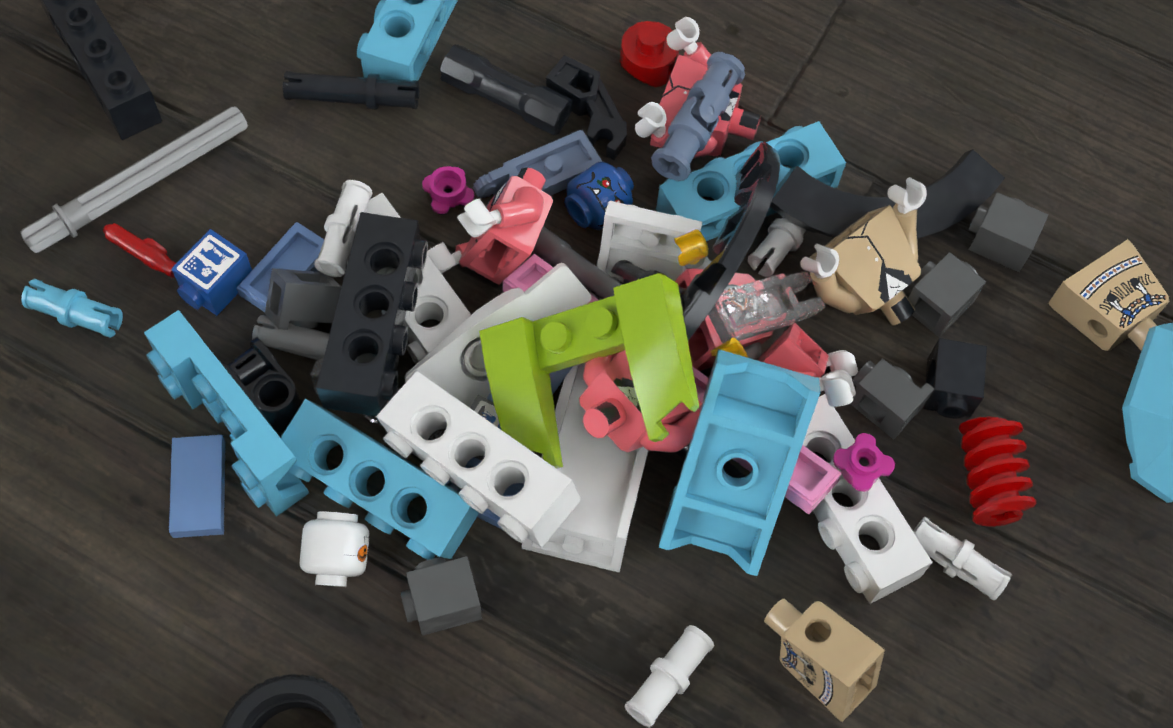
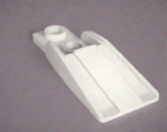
(459, 361)

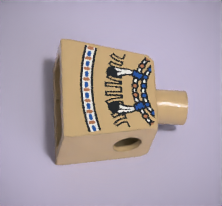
(1112, 298)
(827, 655)

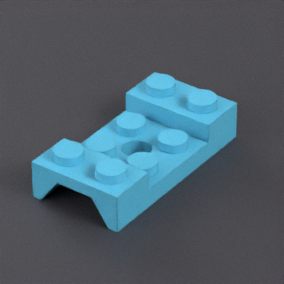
(194, 372)
(751, 415)

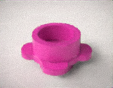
(447, 178)
(861, 476)

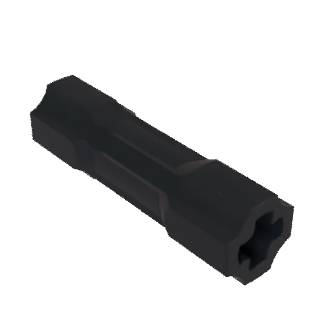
(533, 102)

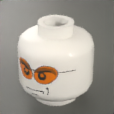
(334, 548)

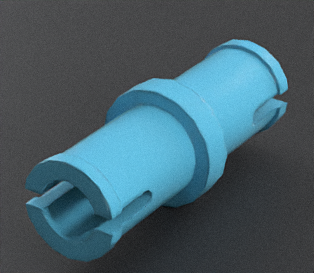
(72, 308)

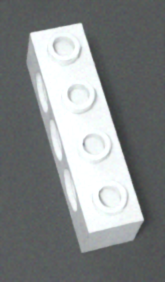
(434, 299)
(425, 408)
(873, 513)

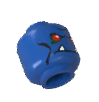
(593, 189)

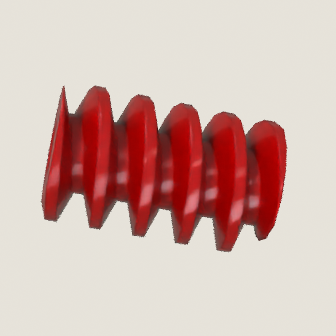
(995, 470)

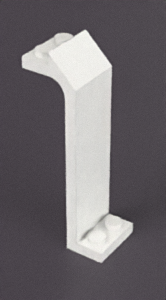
(601, 471)

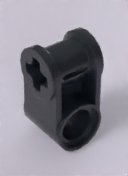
(264, 381)

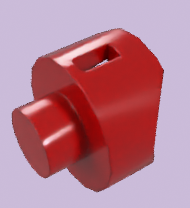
(647, 53)

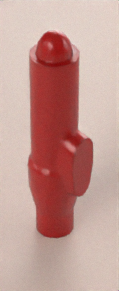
(146, 250)

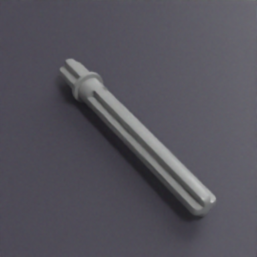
(133, 180)

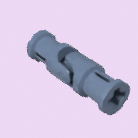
(698, 116)

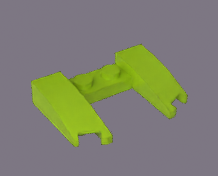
(639, 319)

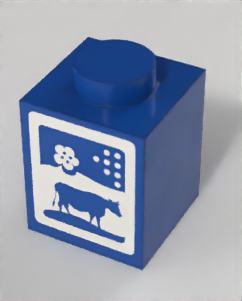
(211, 273)

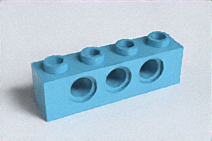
(403, 37)
(799, 146)
(447, 516)

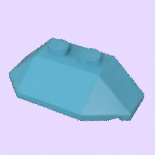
(1150, 414)

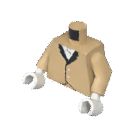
(872, 259)

